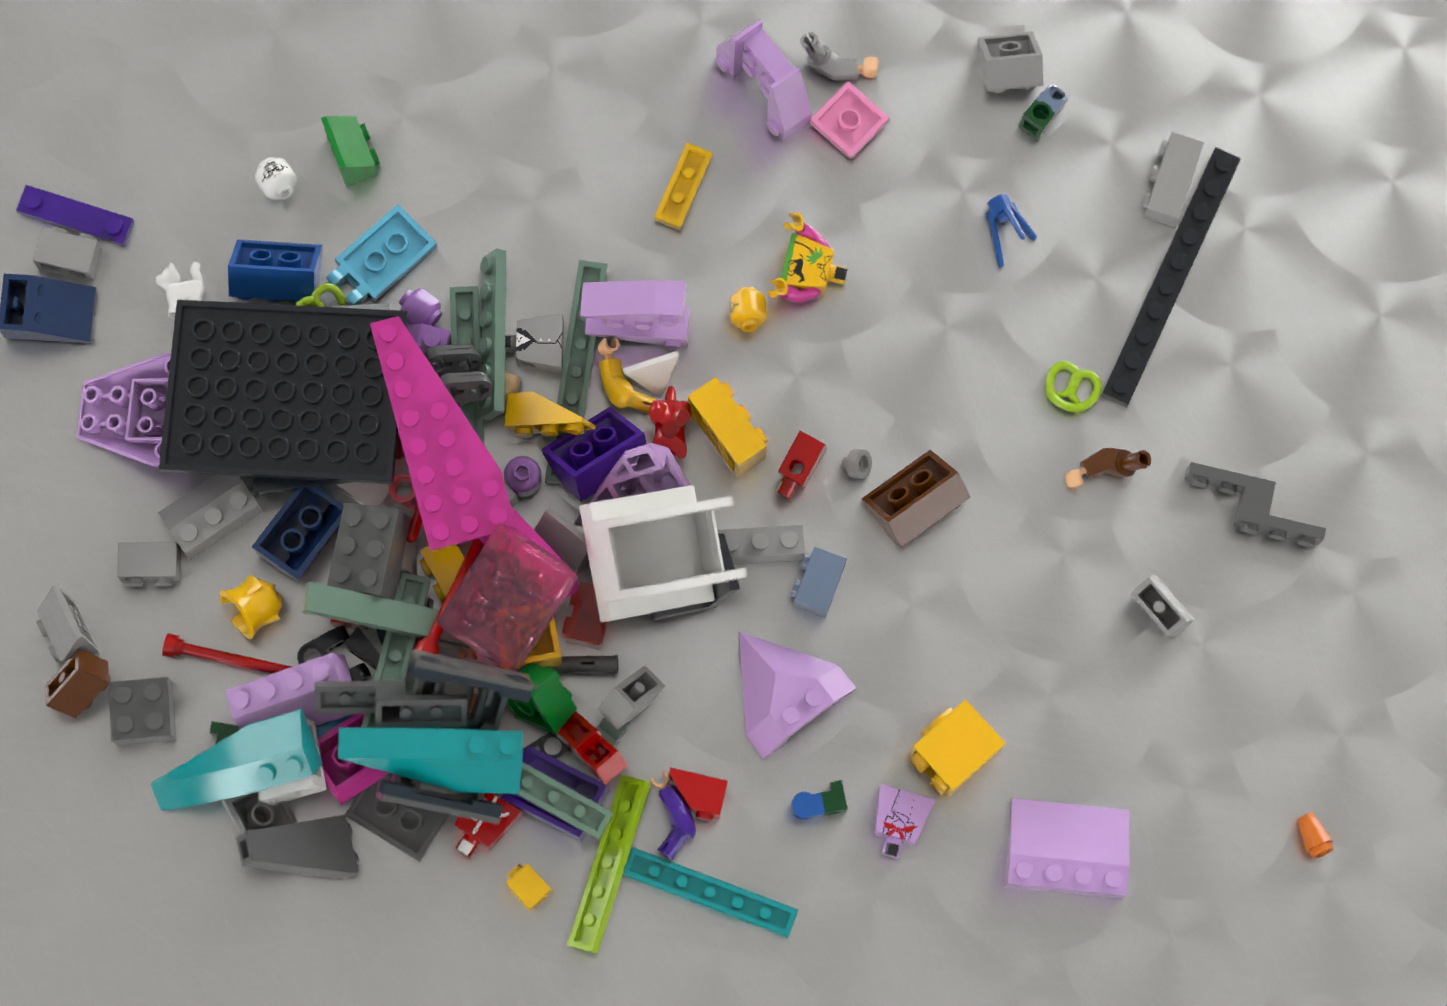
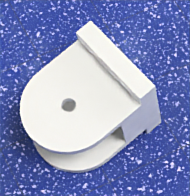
(654, 552)

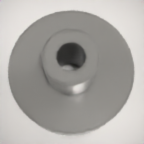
(858, 463)

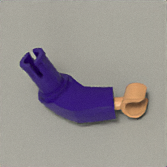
(680, 817)

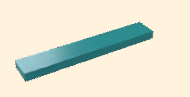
(710, 892)

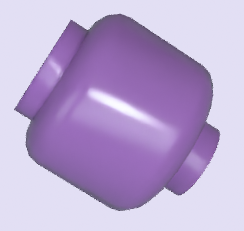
(421, 306)
(523, 476)

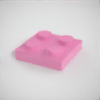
(849, 120)

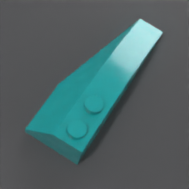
(440, 757)

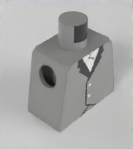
(538, 343)

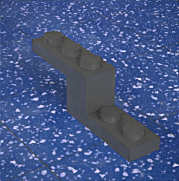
(1254, 504)
(391, 704)

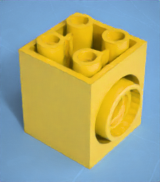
(955, 748)

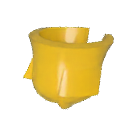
(256, 602)

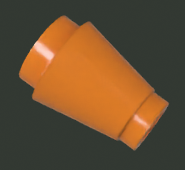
(1315, 837)

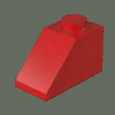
(701, 792)

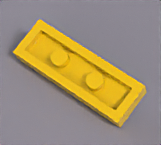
(683, 186)

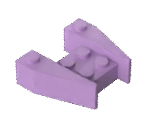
(779, 82)
(637, 311)

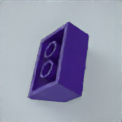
(587, 458)

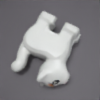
(189, 290)

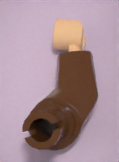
(1110, 461)

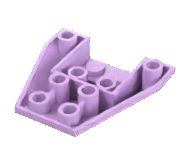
(127, 409)

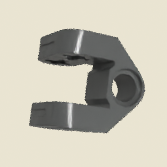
(458, 372)

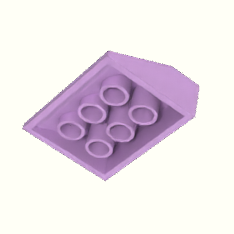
(1068, 848)

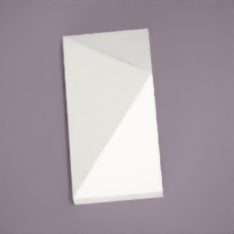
(653, 374)

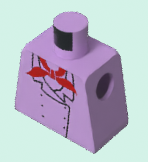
(900, 818)

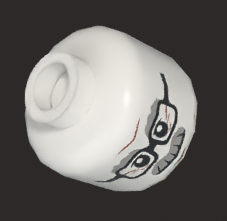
(276, 178)

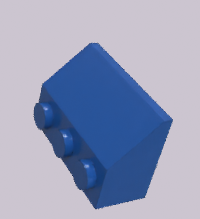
(273, 270)

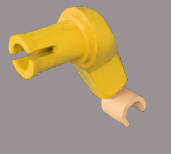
(615, 385)

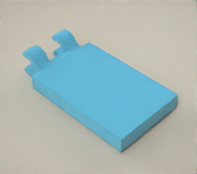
(381, 256)

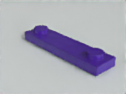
(75, 215)

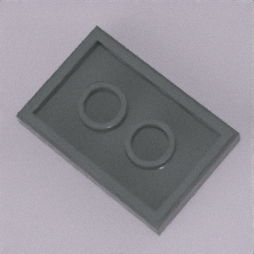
(400, 825)

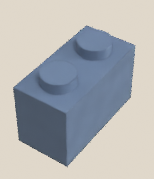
(819, 581)

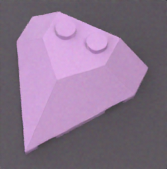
(640, 472)
(784, 691)

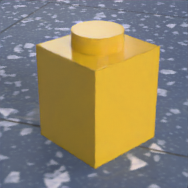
(528, 886)

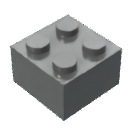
(142, 711)

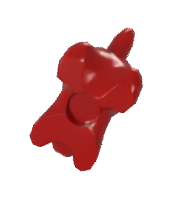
(669, 421)

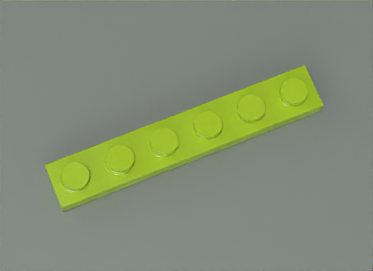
(609, 864)

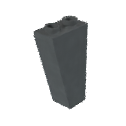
(305, 848)

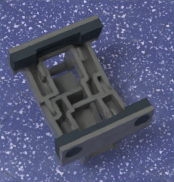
(444, 676)

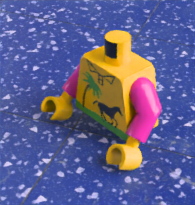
(806, 264)

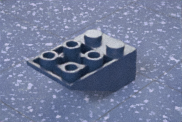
(46, 309)

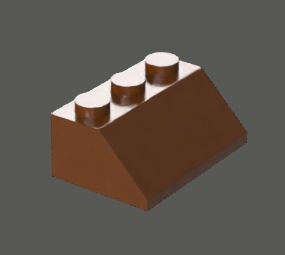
(916, 497)

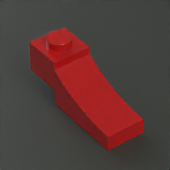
(591, 748)

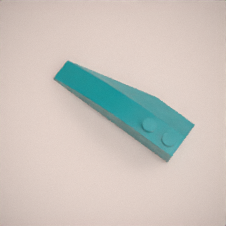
(243, 763)

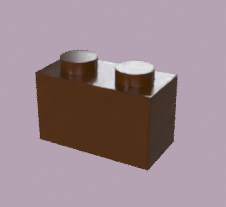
(77, 683)

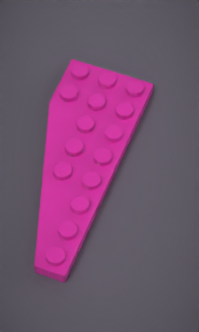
(449, 466)

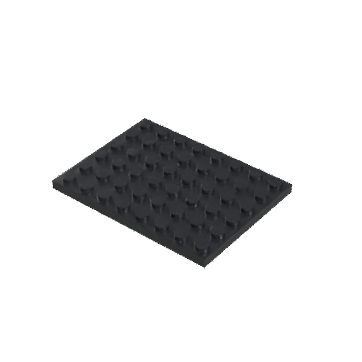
(278, 393)

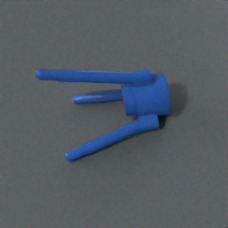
(1004, 210)

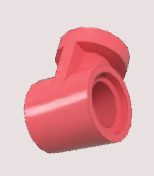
(403, 502)

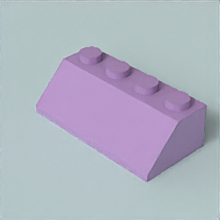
(288, 691)

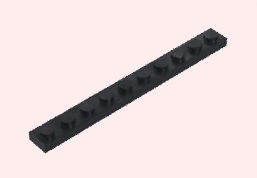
(1170, 277)

